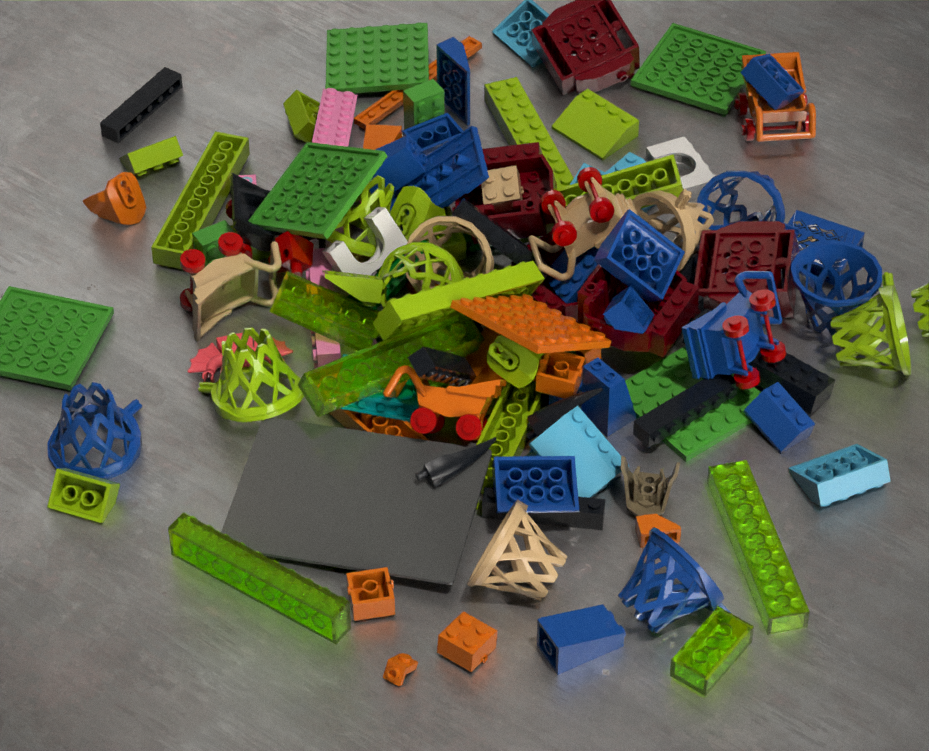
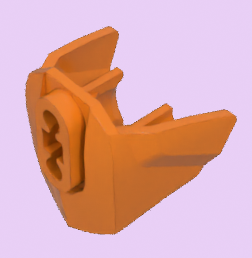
(119, 201)

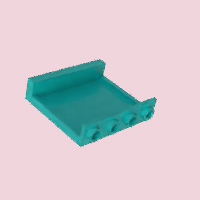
(390, 407)

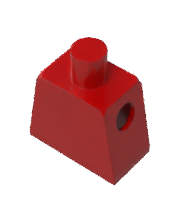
(295, 252)

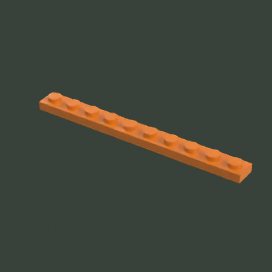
(394, 99)

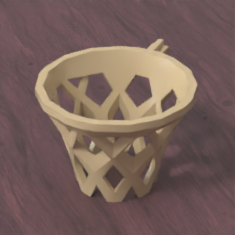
(685, 213)
(487, 258)
(505, 548)

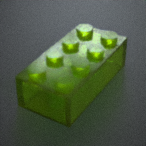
(711, 651)

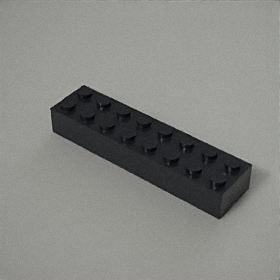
(802, 382)

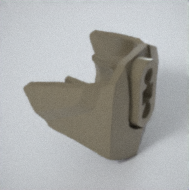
(647, 491)

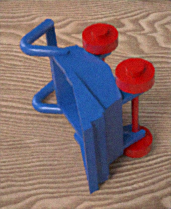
(734, 334)

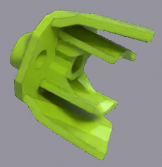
(414, 208)
(515, 362)

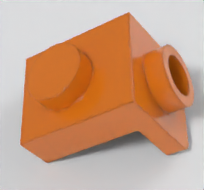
(398, 667)

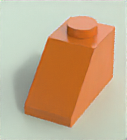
(646, 522)

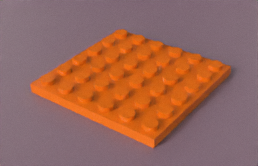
(531, 323)

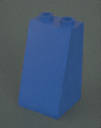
(402, 164)
(611, 407)
(578, 637)

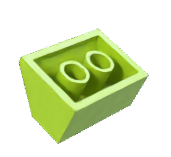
(302, 115)
(152, 156)
(82, 494)

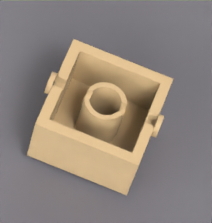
(502, 188)

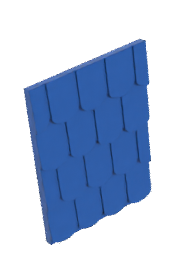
(452, 169)

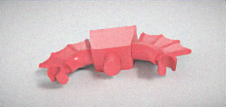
(210, 358)

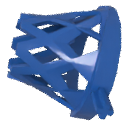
(767, 183)
(828, 253)
(76, 413)
(670, 601)

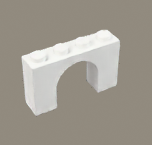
(685, 157)
(388, 239)

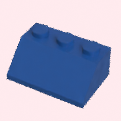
(771, 81)
(433, 133)
(628, 312)
(779, 418)

